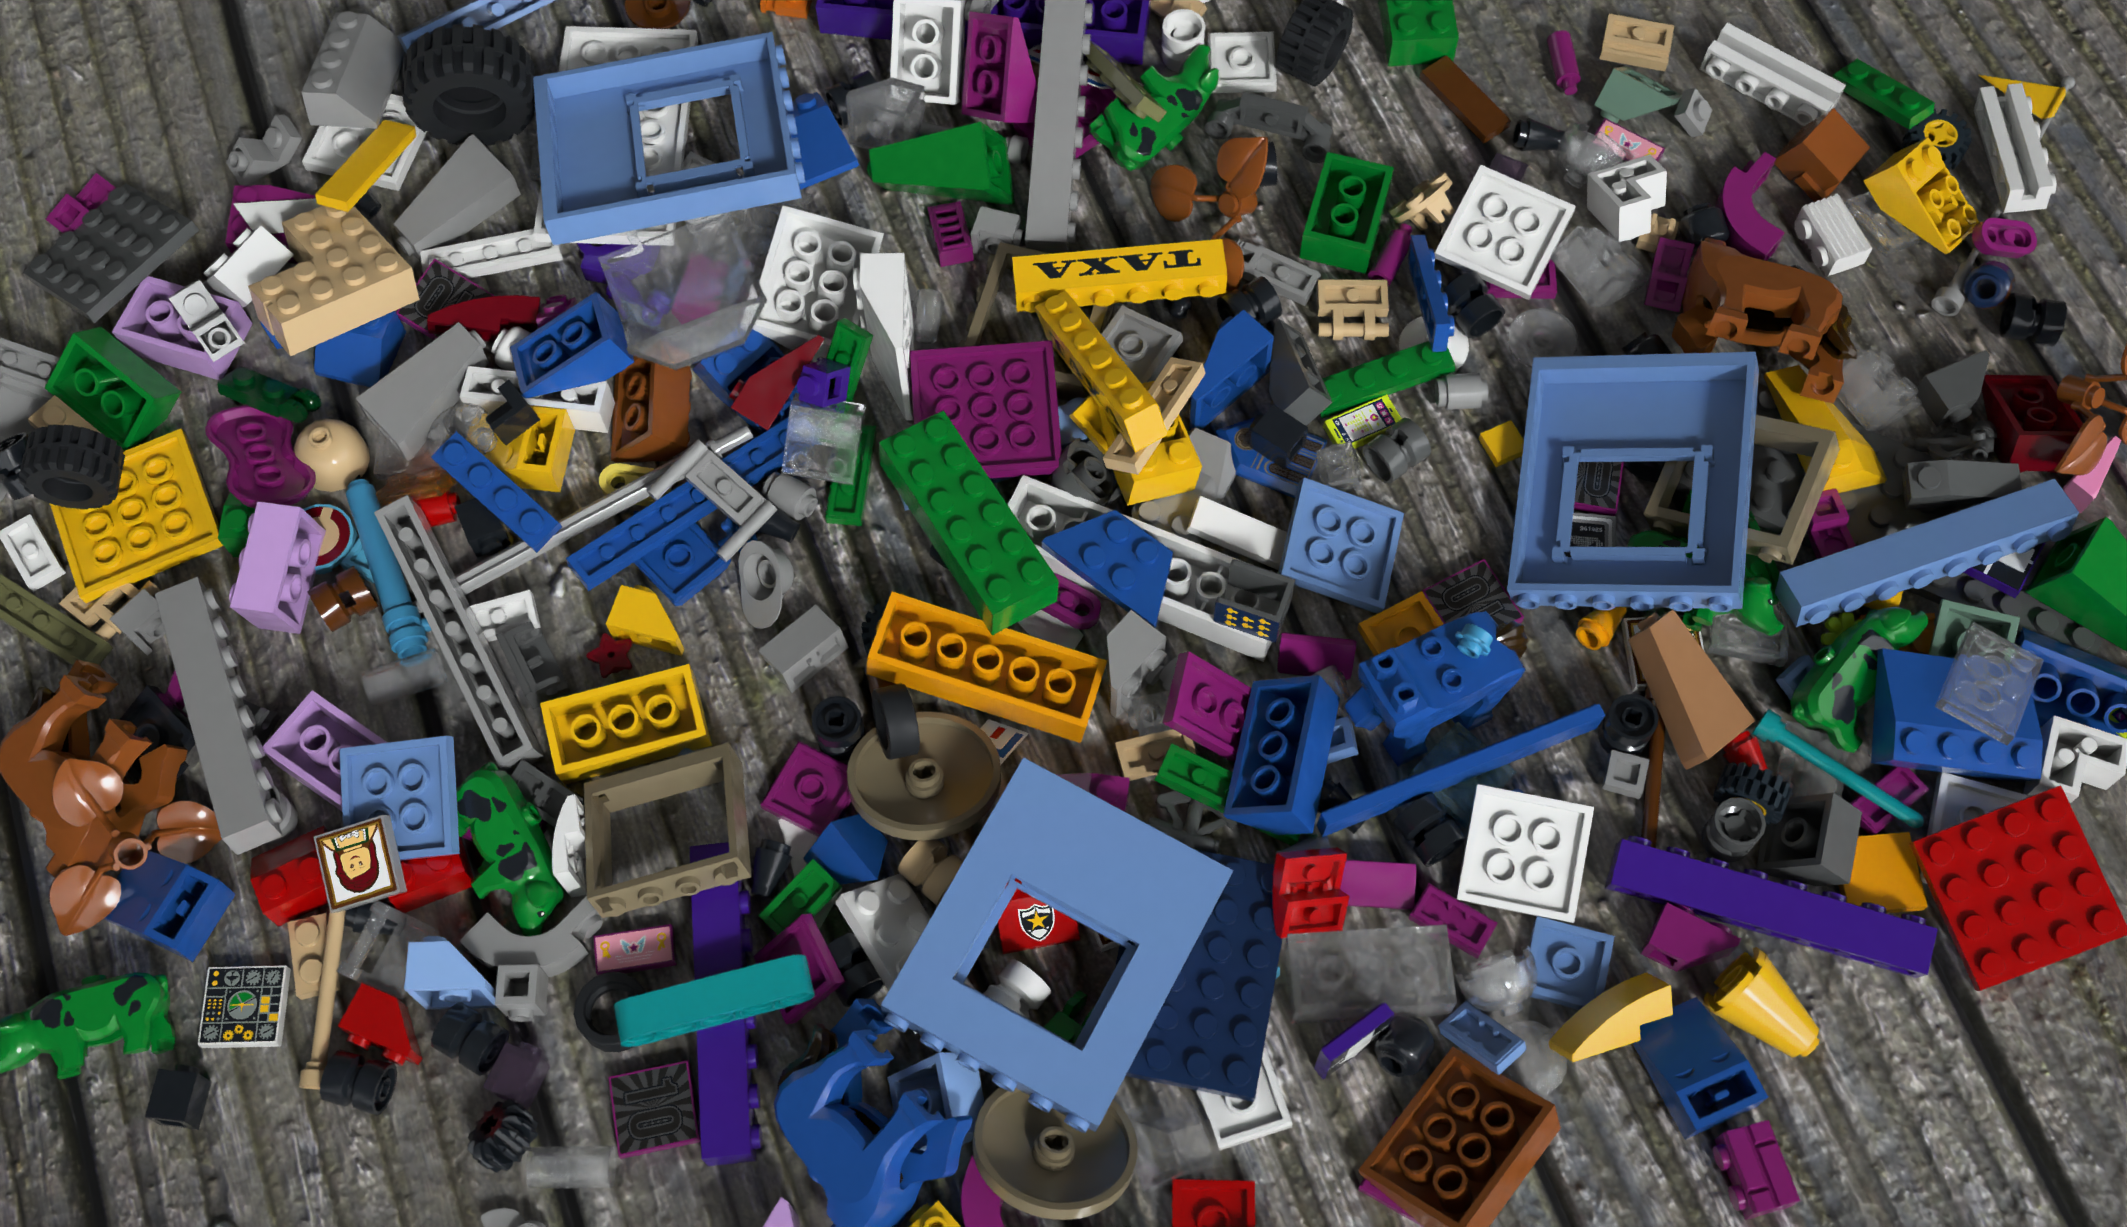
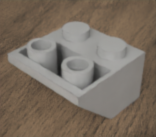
(1134, 659)

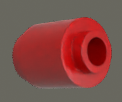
(440, 509)

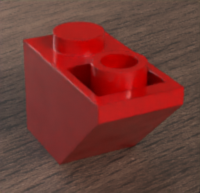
(381, 1022)

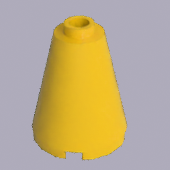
(1762, 1004)

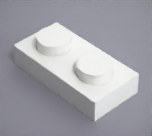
(31, 552)
(506, 613)

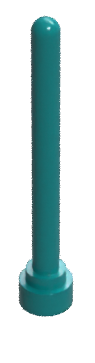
(1774, 730)

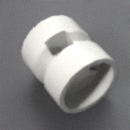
(1180, 35)
(1019, 989)

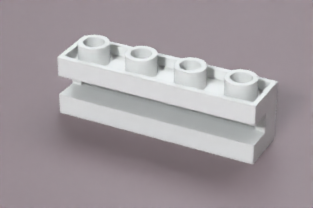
(1771, 76)
(2014, 149)

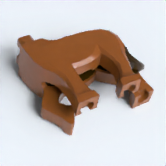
(1766, 307)
(59, 730)

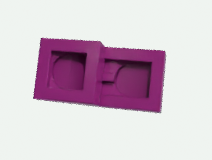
(70, 211)
(1668, 274)
(1828, 526)

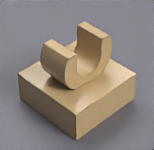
(1660, 227)

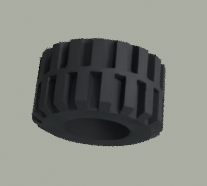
(1314, 40)
(71, 467)

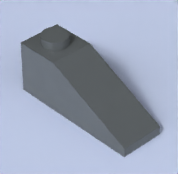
(1294, 377)
(1957, 483)

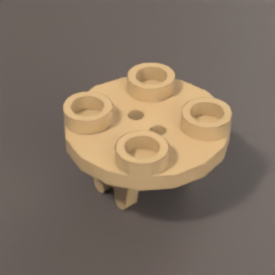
(1426, 203)

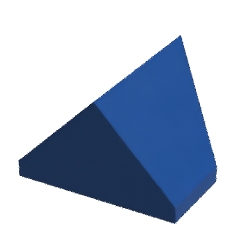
(849, 850)

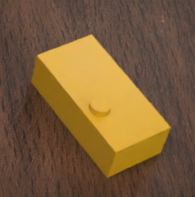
(625, 724)

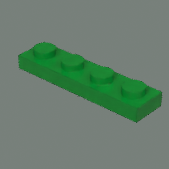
(1385, 376)
(1202, 782)

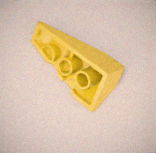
(1856, 461)

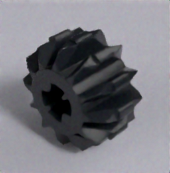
(502, 1136)

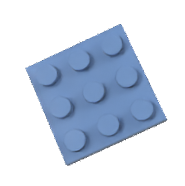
(1341, 545)
(411, 784)

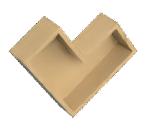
(340, 281)

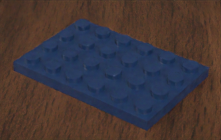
(1221, 1002)

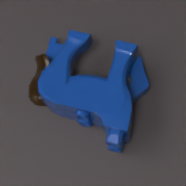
(1436, 682)
(850, 1146)

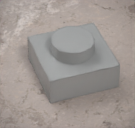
(1693, 112)
(1625, 774)

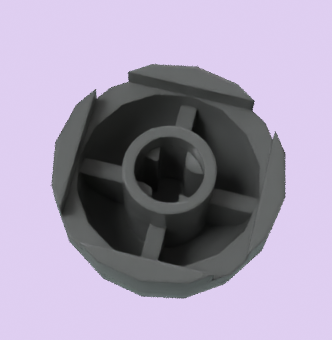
(1085, 474)

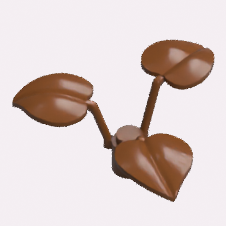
(1242, 165)
(2090, 440)
(89, 789)

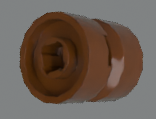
(332, 607)

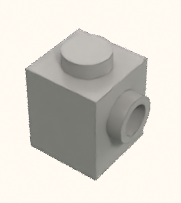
(521, 991)

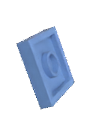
(1569, 962)

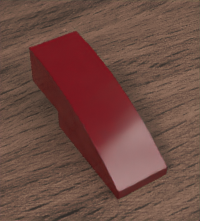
(487, 315)

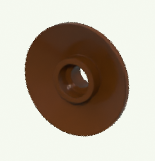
(656, 13)

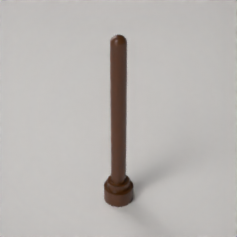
(1653, 778)

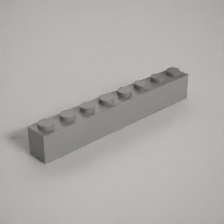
(1057, 125)
(459, 634)
(218, 716)

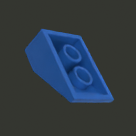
(820, 140)
(572, 349)
(1233, 366)

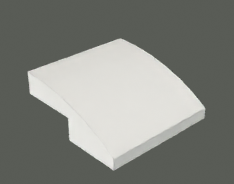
(569, 847)

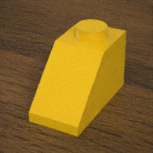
(641, 617)

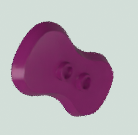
(260, 457)

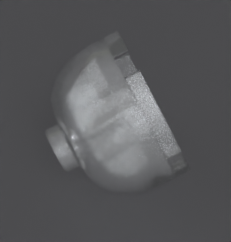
(1586, 153)
(1500, 981)

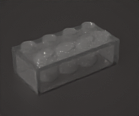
(1353, 971)

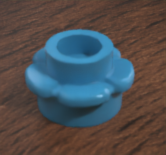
(1474, 641)

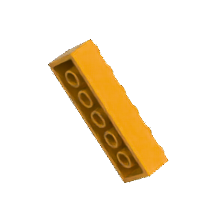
(994, 673)

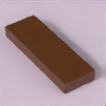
(1465, 99)

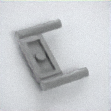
(723, 489)

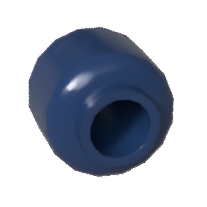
(1989, 284)

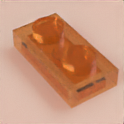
(423, 485)

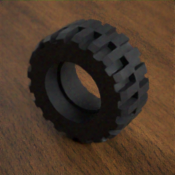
(468, 84)

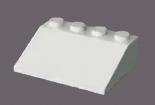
(811, 277)
(888, 316)

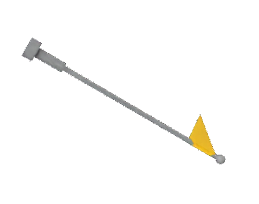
(2045, 104)

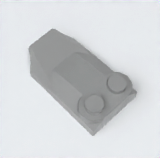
(1214, 481)

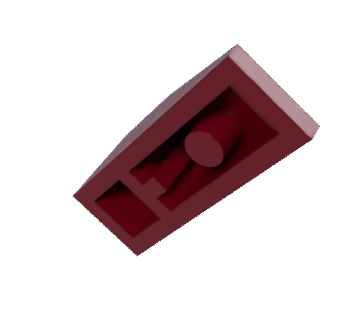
(770, 387)

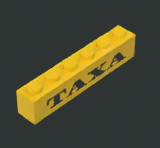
(1122, 274)
(1101, 371)

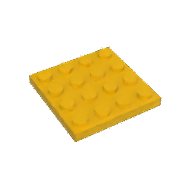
(150, 526)

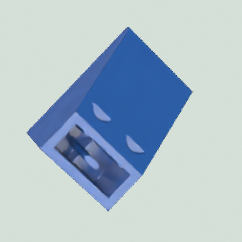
(726, 369)
(170, 904)
(1697, 1069)

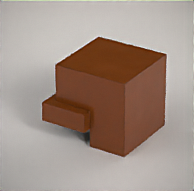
(1821, 154)

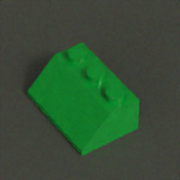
(111, 387)

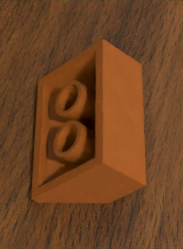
(650, 412)

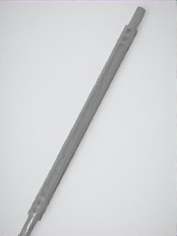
(582, 520)

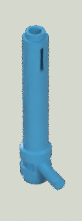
(400, 616)

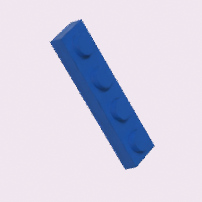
(1428, 290)
(496, 492)

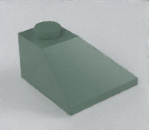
(1633, 95)
(1956, 618)

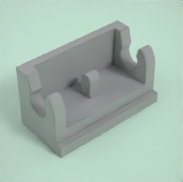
(804, 648)

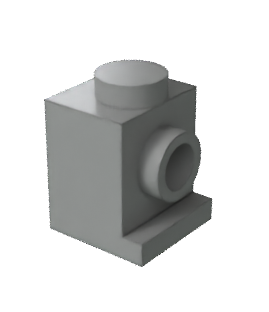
(995, 227)
(140, 621)

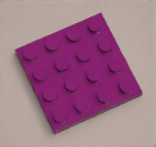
(997, 400)

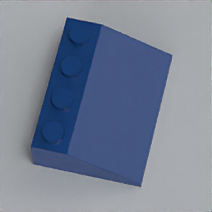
(1922, 737)

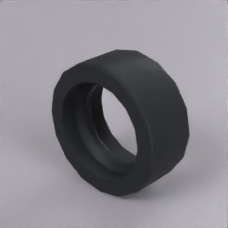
(895, 721)
(586, 999)

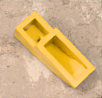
(1613, 1018)

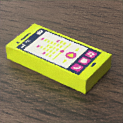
(1362, 423)

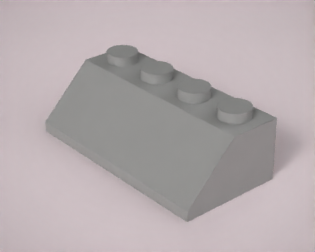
(353, 73)

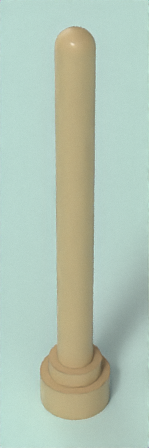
(312, 1074)

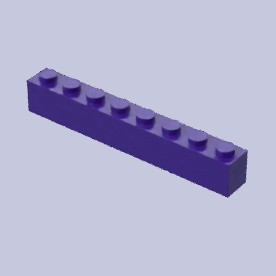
(1772, 908)
(724, 1050)

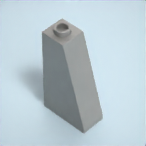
(456, 199)
(422, 388)

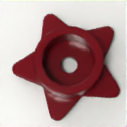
(615, 664)

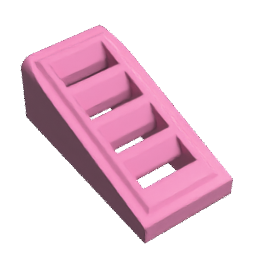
(2084, 488)

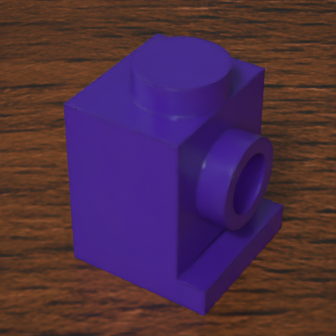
(815, 382)

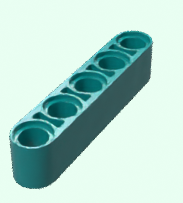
(713, 1000)

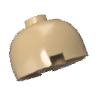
(333, 452)

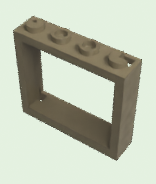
(1067, 384)
(1771, 433)
(651, 784)

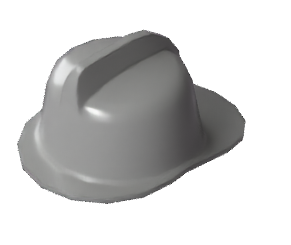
(764, 579)

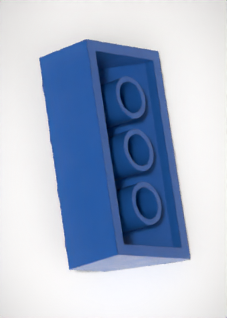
(2075, 684)
(1283, 755)

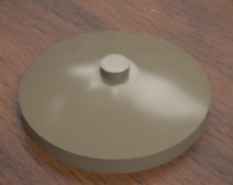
(929, 792)
(1048, 1165)

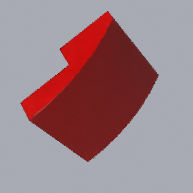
(1308, 891)

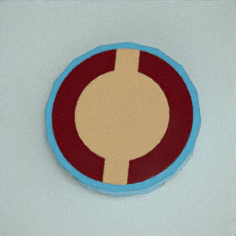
(338, 538)

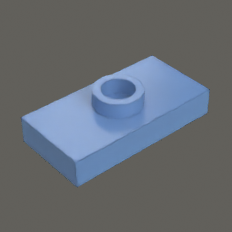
(1482, 1037)

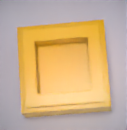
(1502, 443)

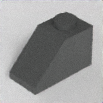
(1953, 389)

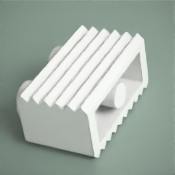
(1832, 235)

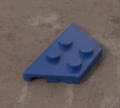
(1116, 561)

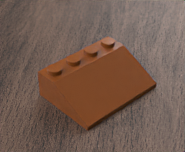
(1461, 1145)

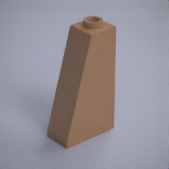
(1688, 689)

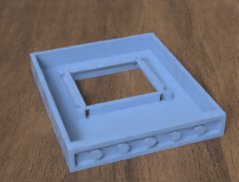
(595, 150)
(1636, 412)
(1101, 873)

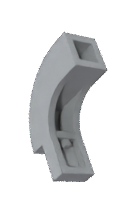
(552, 951)

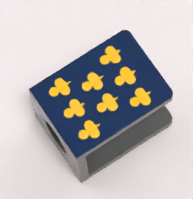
(1261, 583)

